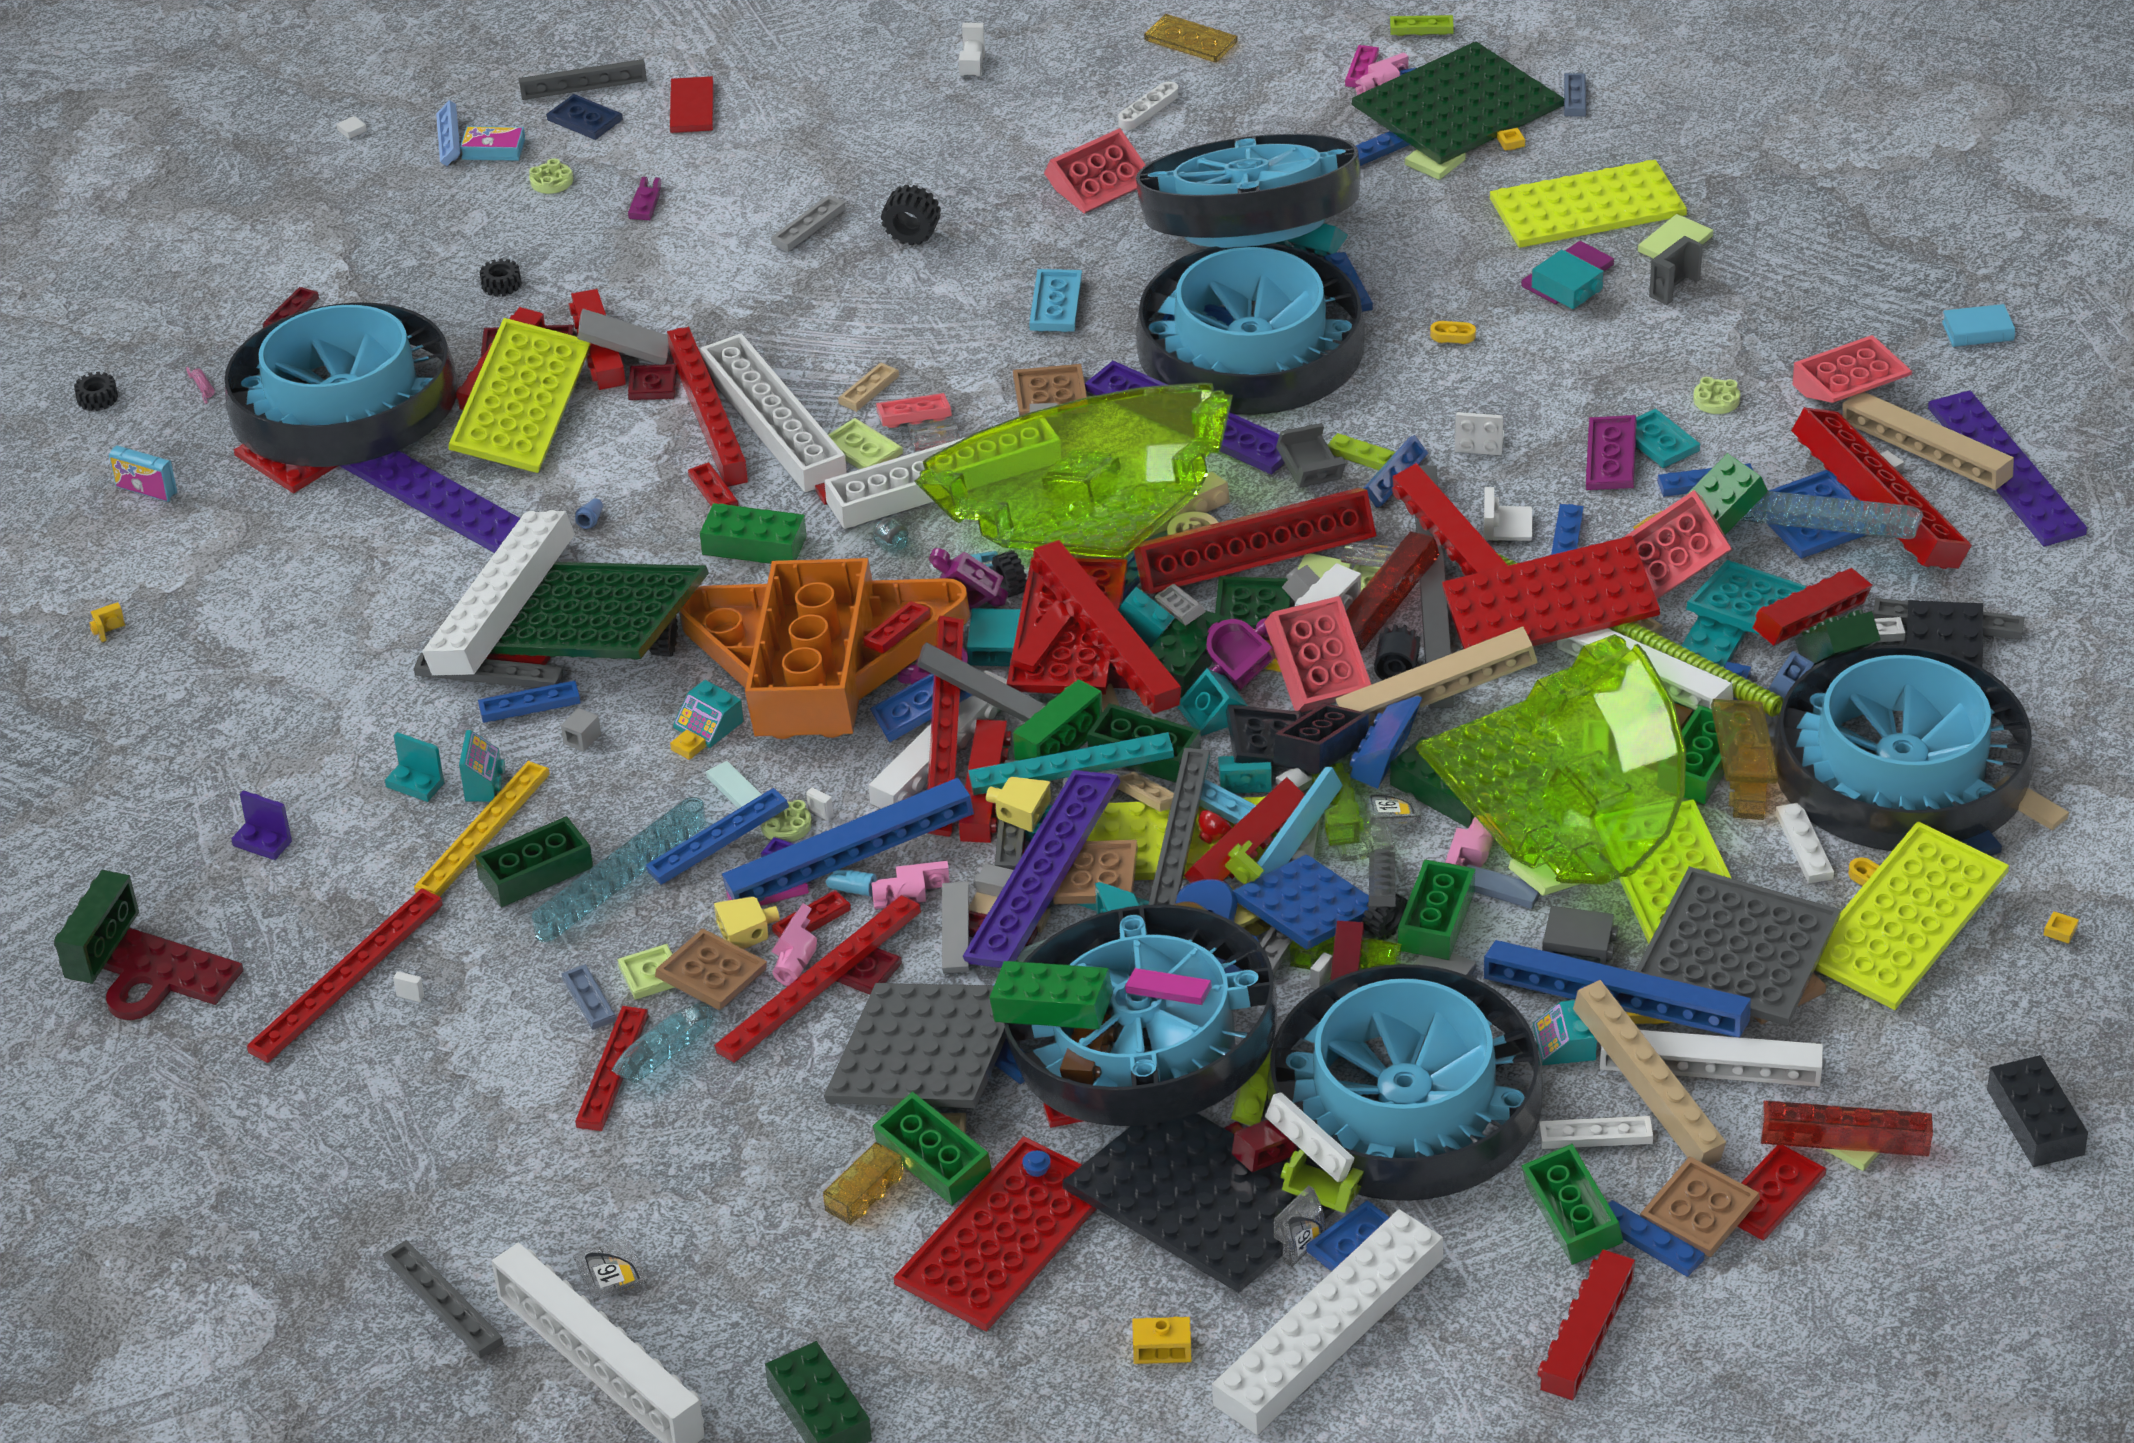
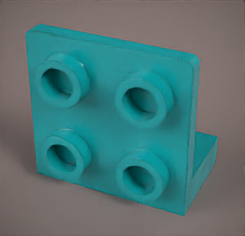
(418, 768)
(1245, 776)

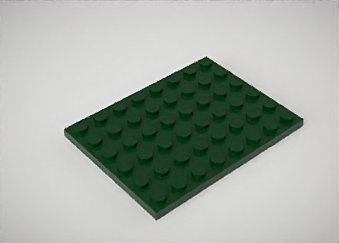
(1457, 102)
(600, 610)

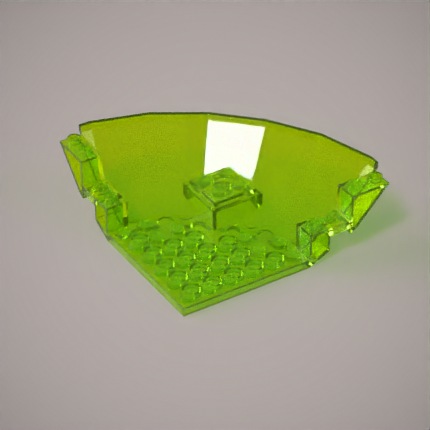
(1083, 470)
(1539, 766)

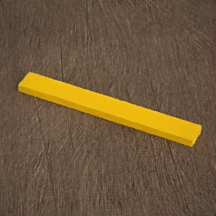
(483, 829)

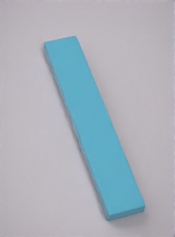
(1301, 821)

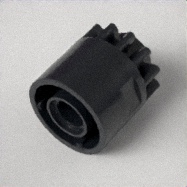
(1396, 652)

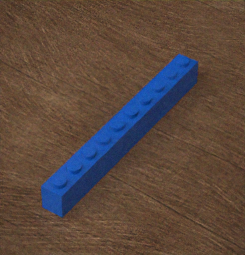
(850, 842)
(1633, 990)

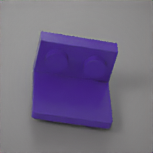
(265, 826)

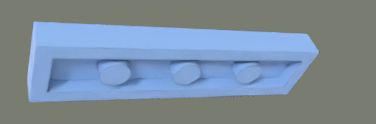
(448, 133)

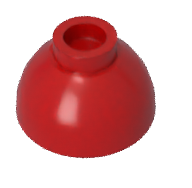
(1212, 826)

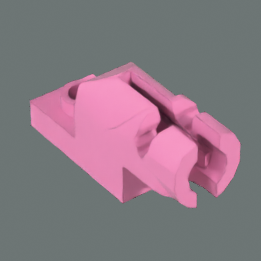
(1382, 72)
(1470, 845)
(910, 883)
(794, 948)

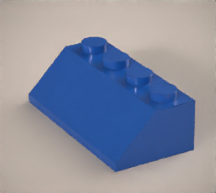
(1384, 741)

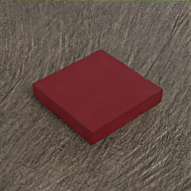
(652, 382)
(873, 969)

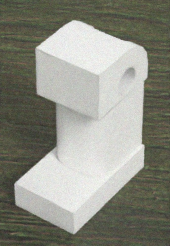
(973, 49)

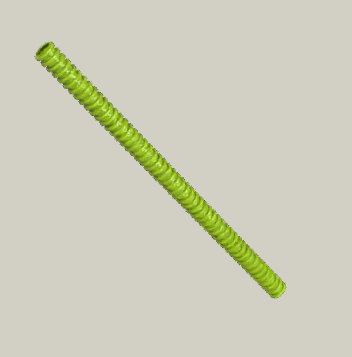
(1742, 688)

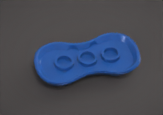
(1215, 897)

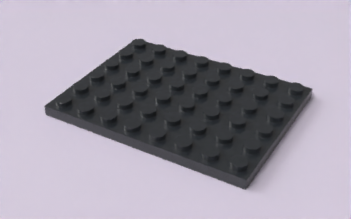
(1189, 1196)

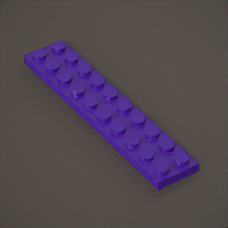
(1241, 437)
(2028, 490)
(438, 498)
(1041, 869)

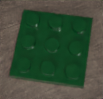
(1250, 598)

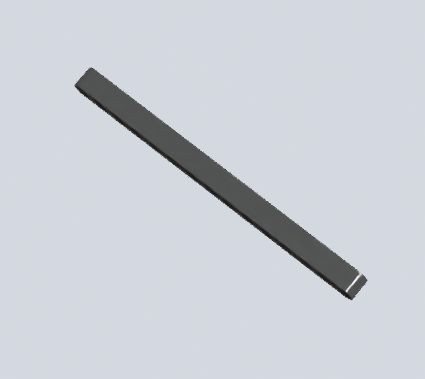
(1434, 605)

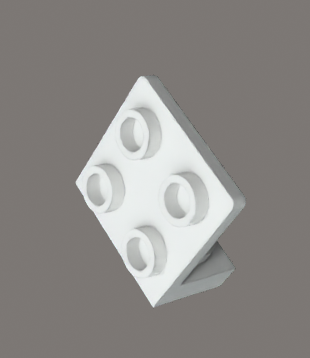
(1479, 433)
(1505, 521)

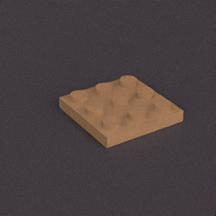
(1048, 385)
(1098, 861)
(711, 969)
(1700, 1206)

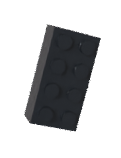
(1320, 738)
(2037, 1111)

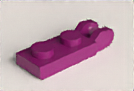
(645, 200)

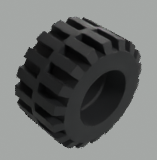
(917, 203)

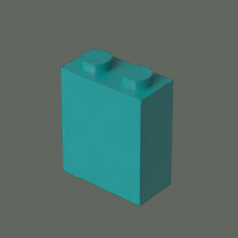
(1567, 279)
(992, 636)

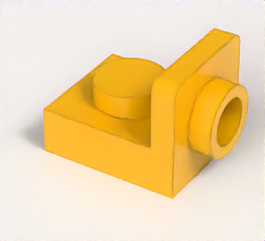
(106, 619)

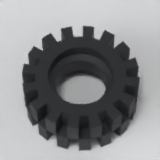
(500, 277)
(96, 391)
(1012, 570)
(666, 641)
(1384, 920)

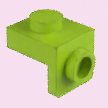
(1242, 865)

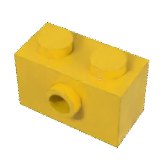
(1161, 1340)

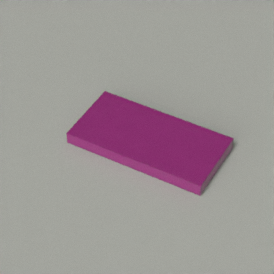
(1583, 251)
(1611, 452)

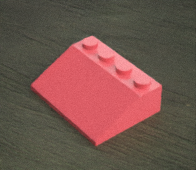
(1096, 171)
(1848, 370)
(1679, 543)
(1316, 653)

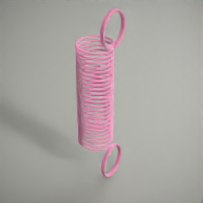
(202, 383)

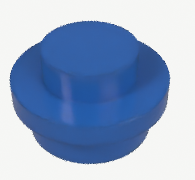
(1036, 1163)

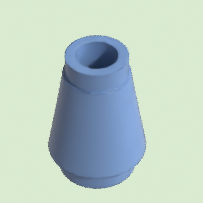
(588, 514)

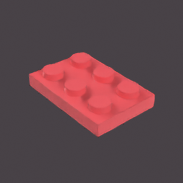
(913, 410)

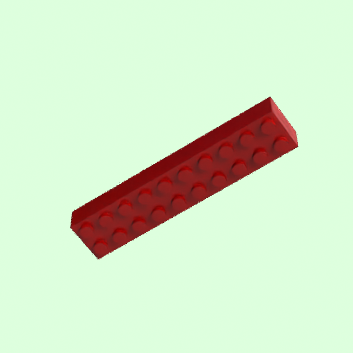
(1876, 480)
(1254, 540)

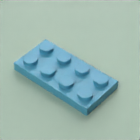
(1055, 300)

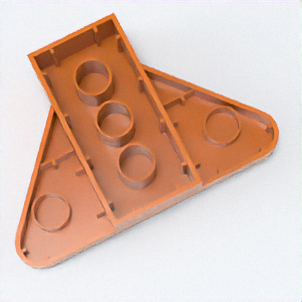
(803, 642)

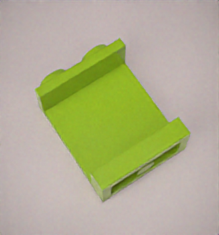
(1330, 1193)

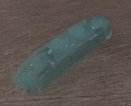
(663, 1042)

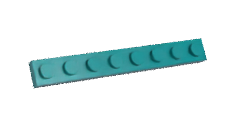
(1062, 764)

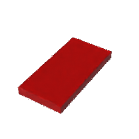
(691, 104)
(1782, 1183)

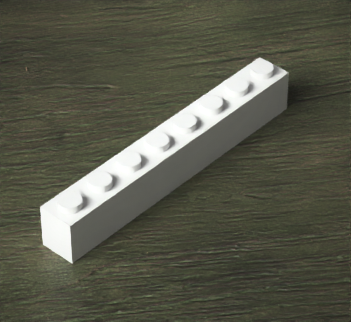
(1683, 681)
(909, 770)
(1734, 1058)

